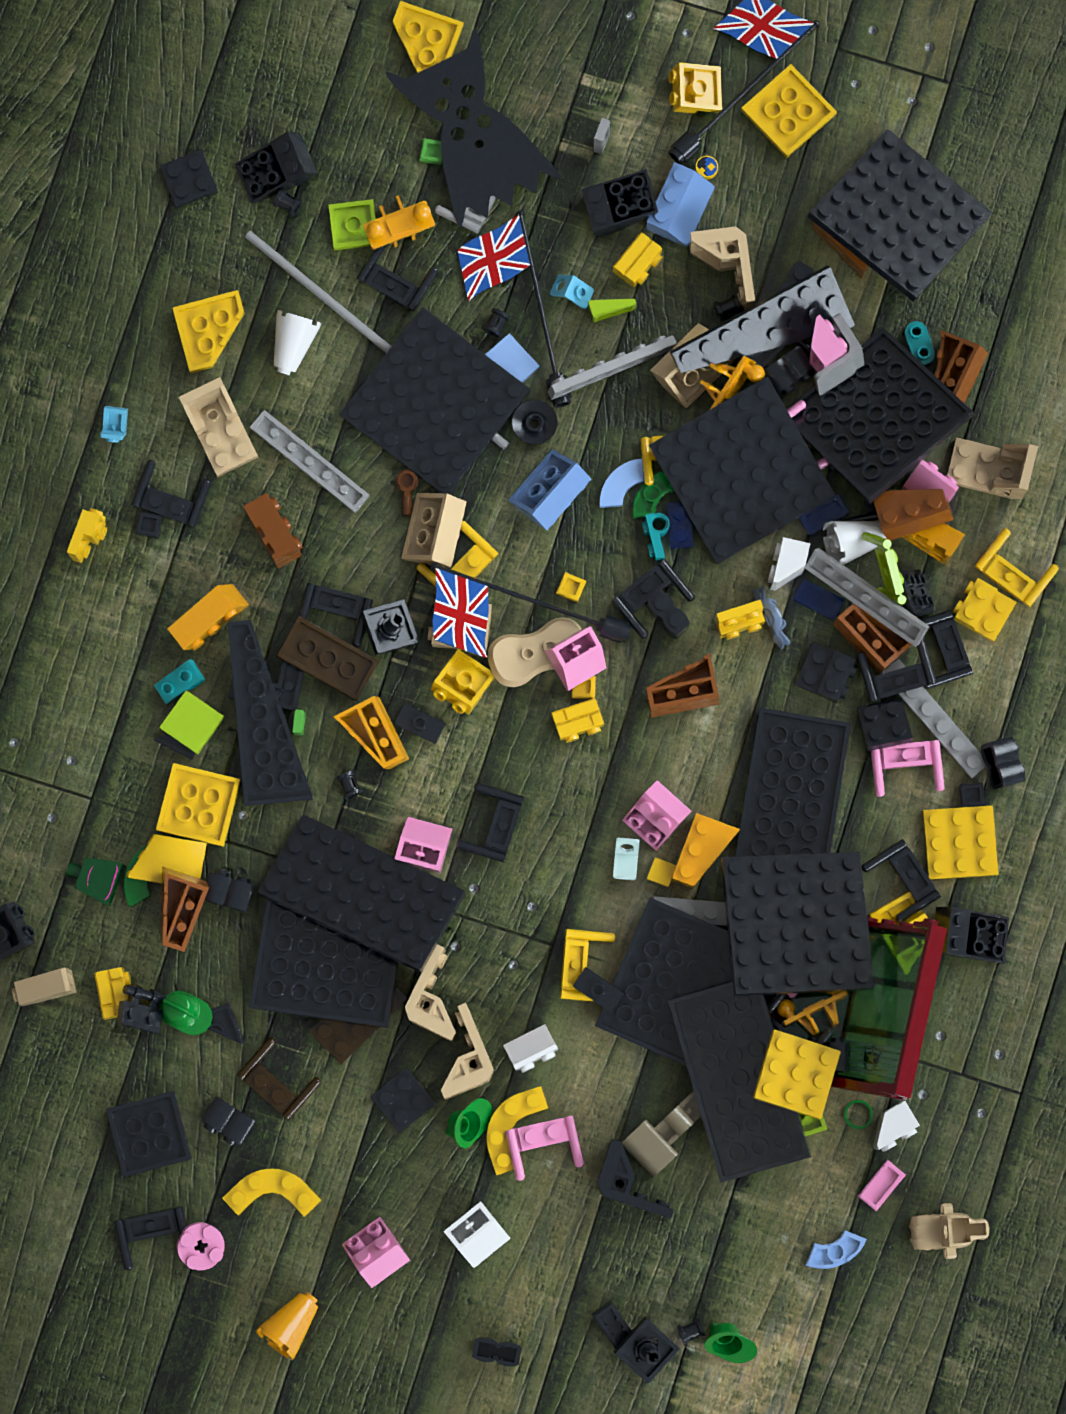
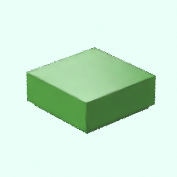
(431, 152)
(299, 722)

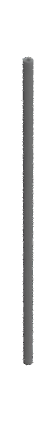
(332, 303)

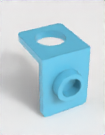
(573, 289)

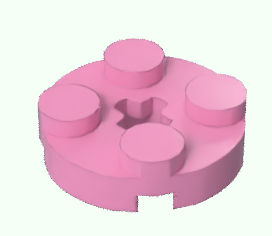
(188, 1240)

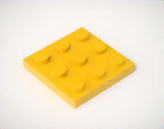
(788, 111)
(198, 805)
(960, 842)
(796, 1074)

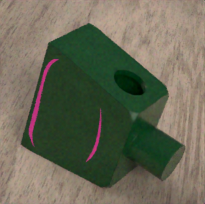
(97, 878)

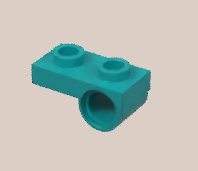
(655, 547)
(177, 682)

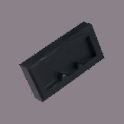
(420, 724)
(598, 989)
(612, 1323)

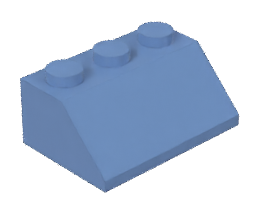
(680, 204)
(550, 489)

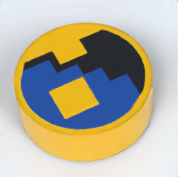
(707, 167)

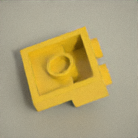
(695, 88)
(89, 529)
(984, 609)
(739, 619)
(462, 682)

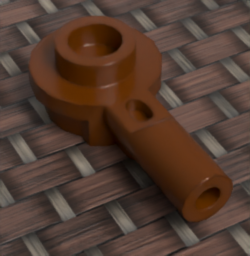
(406, 482)

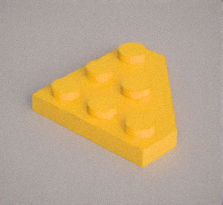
(426, 35)
(207, 327)

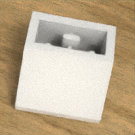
(791, 561)
(530, 1048)
(893, 1124)
(477, 1234)

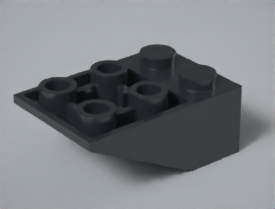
(276, 166)
(619, 203)
(973, 934)

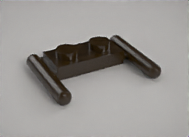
(270, 1087)

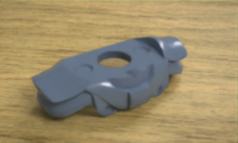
(773, 617)

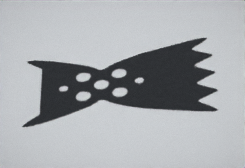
(471, 171)

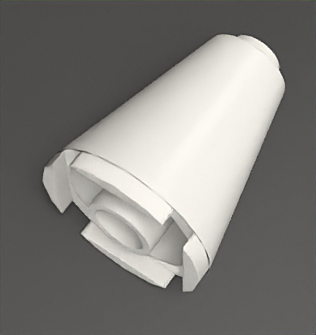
(292, 341)
(845, 539)

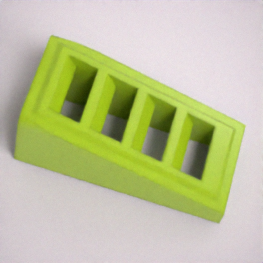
(606, 309)

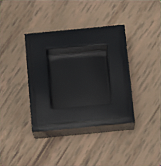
(149, 525)
(972, 795)

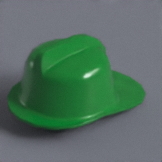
(186, 1013)
(469, 1123)
(729, 1344)

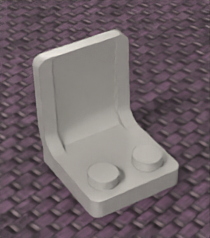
(846, 365)

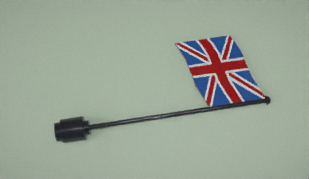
(763, 29)
(497, 259)
(464, 608)

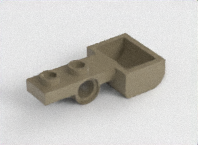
(652, 1145)

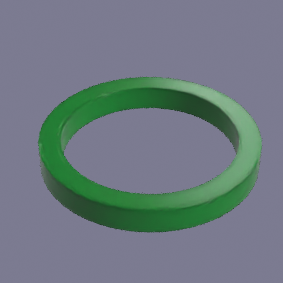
(870, 1110)

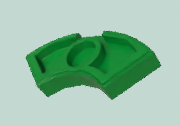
(649, 496)
(135, 889)

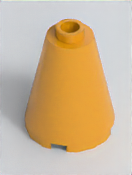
(289, 1325)

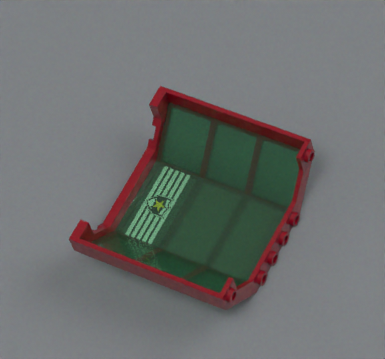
(890, 1020)

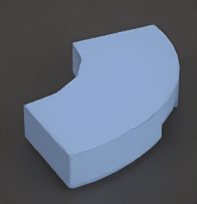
(620, 482)
(835, 1253)

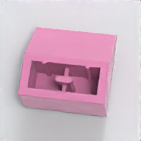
(825, 345)
(927, 477)
(577, 657)
(656, 815)
(423, 844)
(375, 1252)

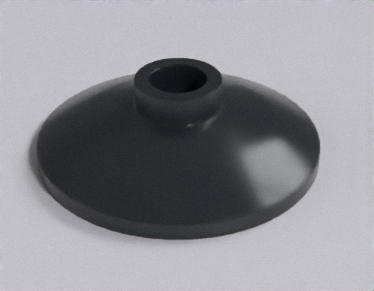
(534, 411)

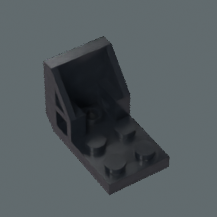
(618, 1167)

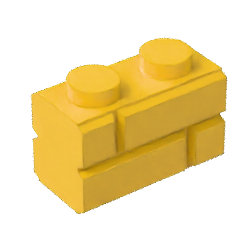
(637, 260)
(578, 720)
(110, 990)

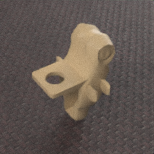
(946, 1231)

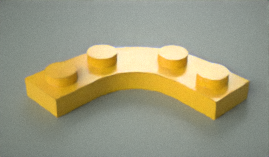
(504, 1119)
(272, 1181)

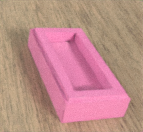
(881, 1185)

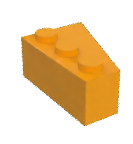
(937, 541)
(208, 616)
(374, 731)
(702, 847)

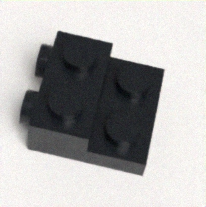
(826, 673)
(13, 930)

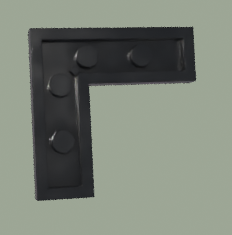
(288, 687)

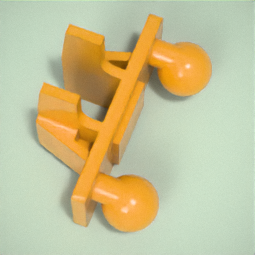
(398, 224)
(737, 376)
(787, 1008)

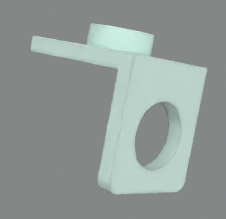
(626, 859)

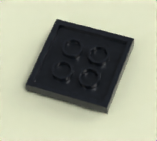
(149, 1134)

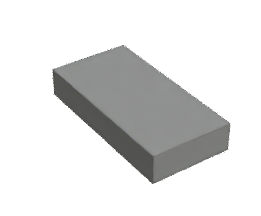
(601, 136)

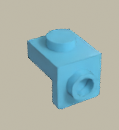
(114, 423)

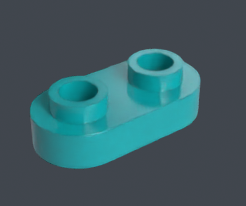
(920, 342)

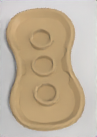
(519, 658)

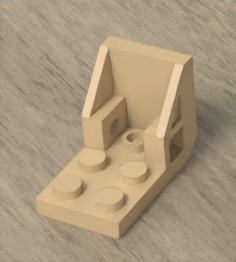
(725, 251)
(218, 427)
(993, 469)
(435, 1016)
(462, 1076)

